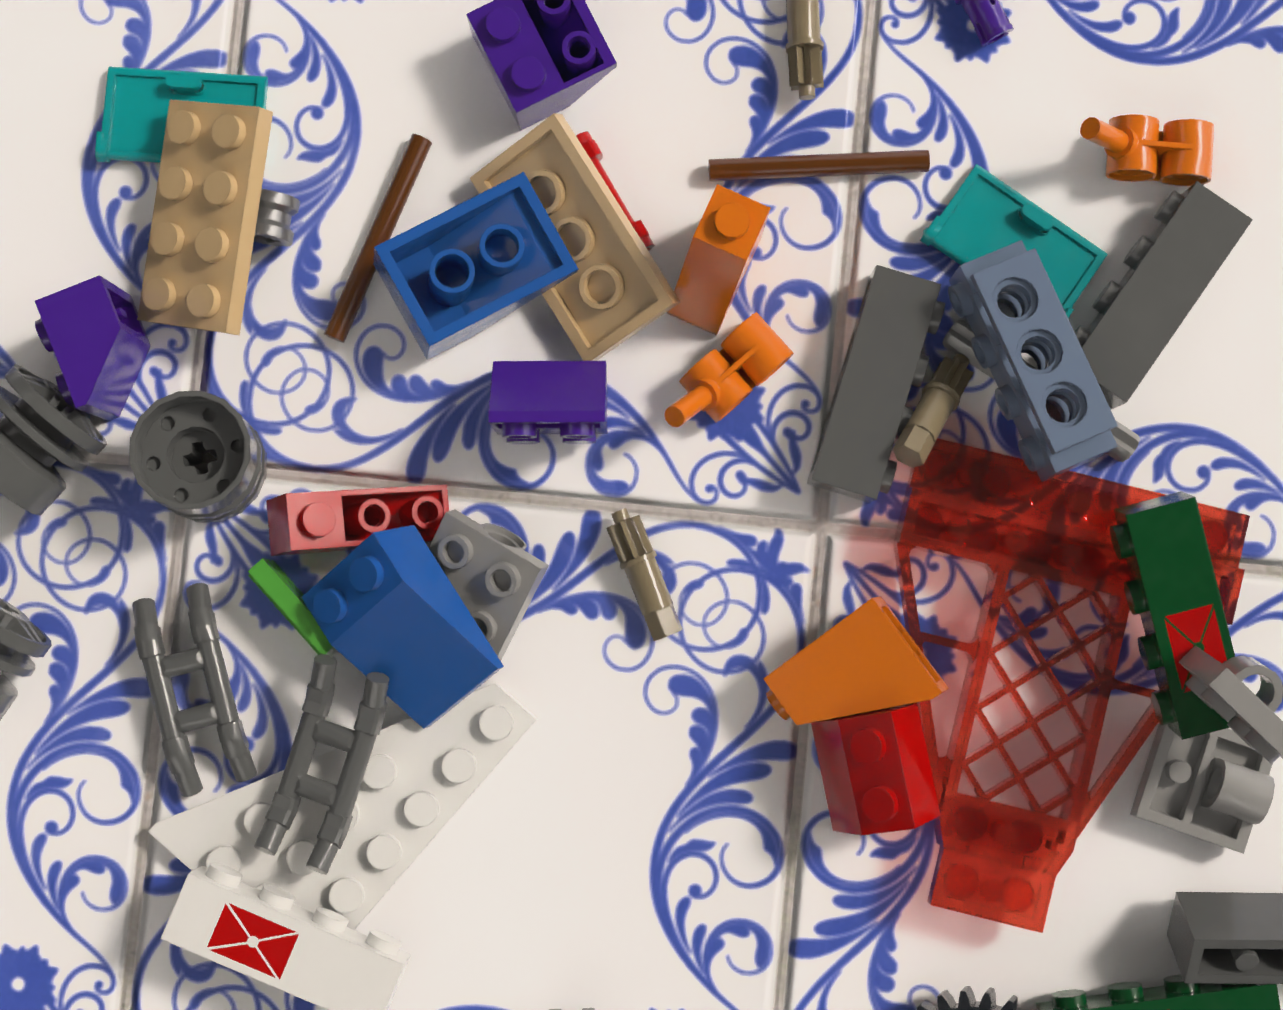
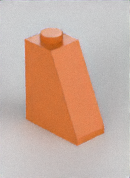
(718, 258)
(854, 669)

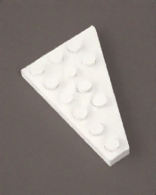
(404, 801)

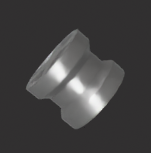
(275, 218)

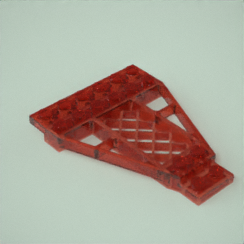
(999, 515)

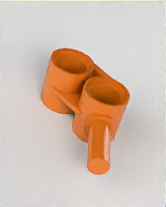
(1143, 153)
(728, 376)

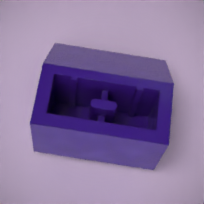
(540, 53)
(95, 344)
(548, 399)

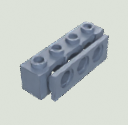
(1045, 333)

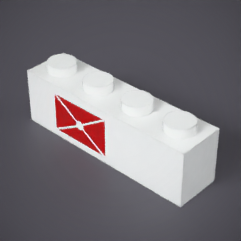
(283, 943)

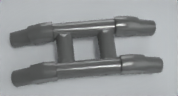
(221, 709)
(296, 781)

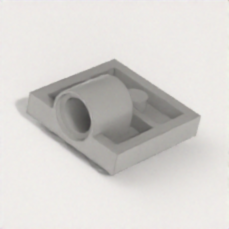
(488, 574)
(1222, 689)
(1205, 787)

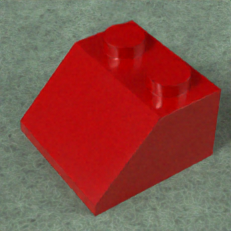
(876, 771)

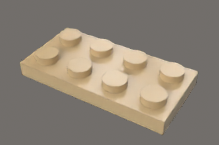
(205, 215)
(617, 278)

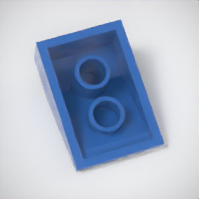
(473, 264)
(402, 617)

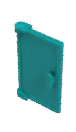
(139, 106)
(987, 218)

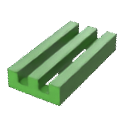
(289, 602)

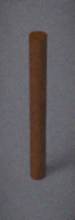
(819, 165)
(380, 231)

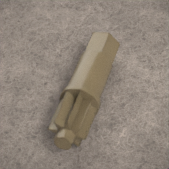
(804, 47)
(937, 402)
(643, 573)

